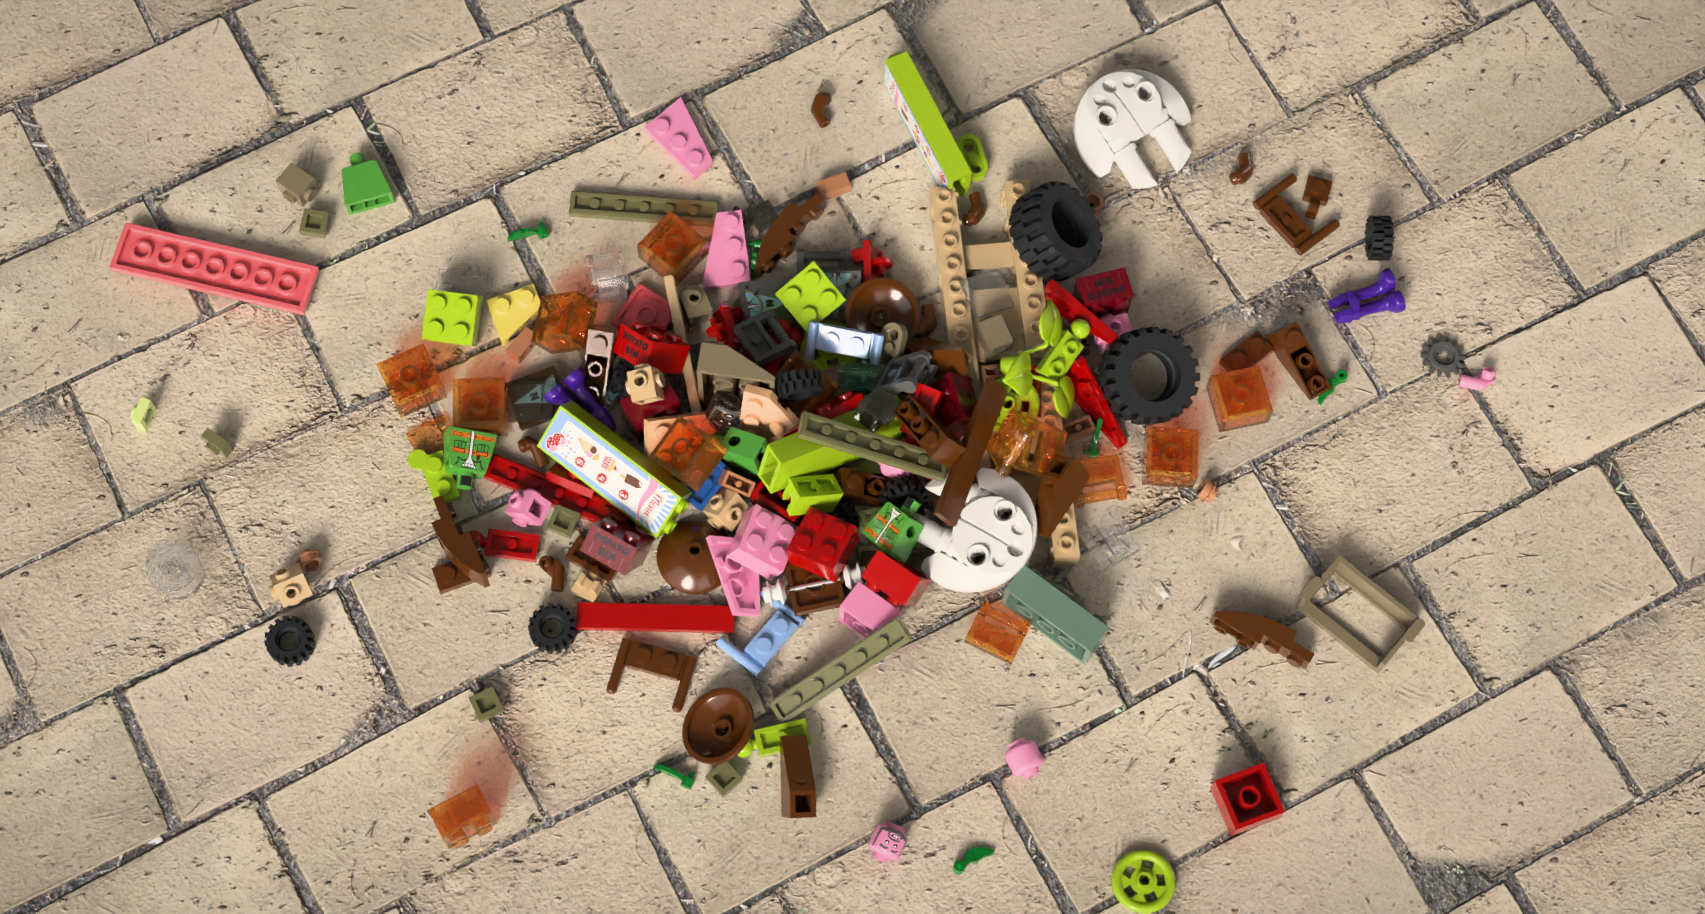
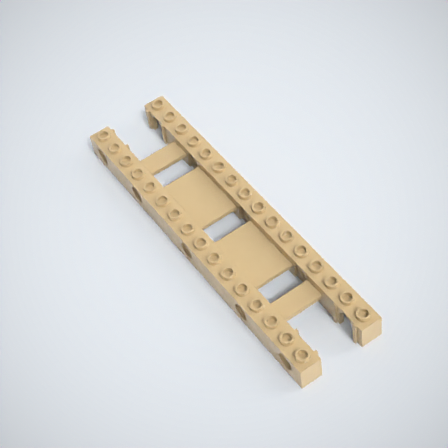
(1021, 321)

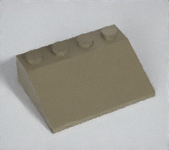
(727, 370)

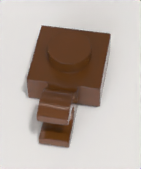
(1316, 193)

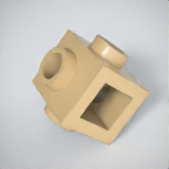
(645, 384)
(725, 509)
(289, 585)

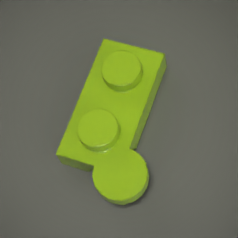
(434, 471)

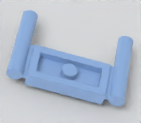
(843, 341)
(767, 641)

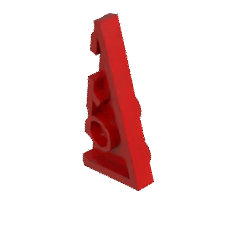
(1072, 309)
(1093, 403)
(839, 405)

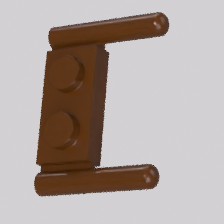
(1287, 221)
(655, 662)

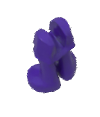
(1384, 285)
(575, 383)

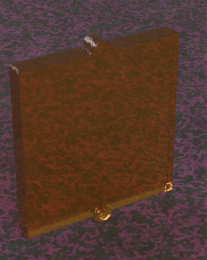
(429, 436)

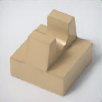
(588, 586)

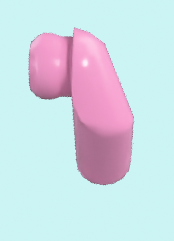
(1480, 381)

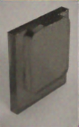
(527, 403)

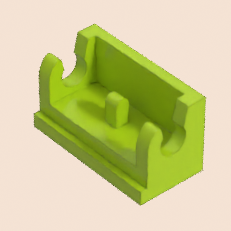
(812, 491)

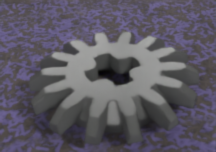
(1452, 354)

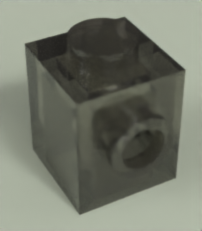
(876, 409)

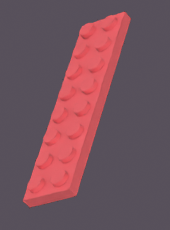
(214, 268)

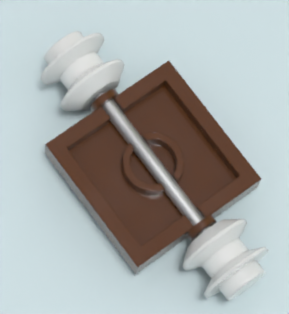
(812, 592)

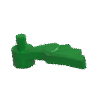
(542, 233)
(756, 245)
(1341, 377)
(1093, 453)
(687, 782)
(971, 856)

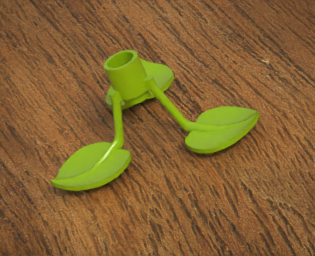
(1018, 367)

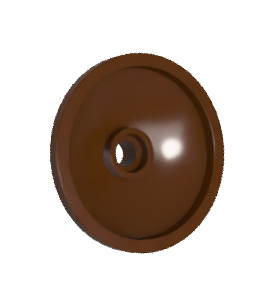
(885, 298)
(682, 569)
(711, 718)

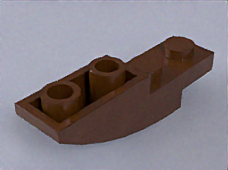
(780, 237)
(459, 545)
(1251, 629)

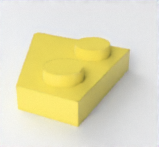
(513, 311)

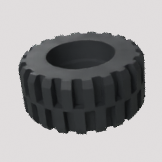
(1055, 231)
(1179, 370)

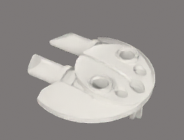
(1127, 122)
(981, 533)

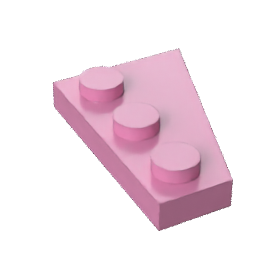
(680, 139)
(727, 254)
(738, 581)

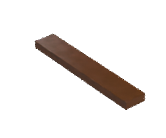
(975, 441)

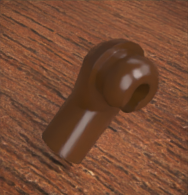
(818, 107)
(1245, 170)
(976, 211)
(928, 323)
(531, 444)
(554, 570)

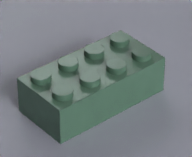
(1055, 614)

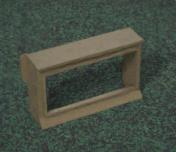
(1373, 594)

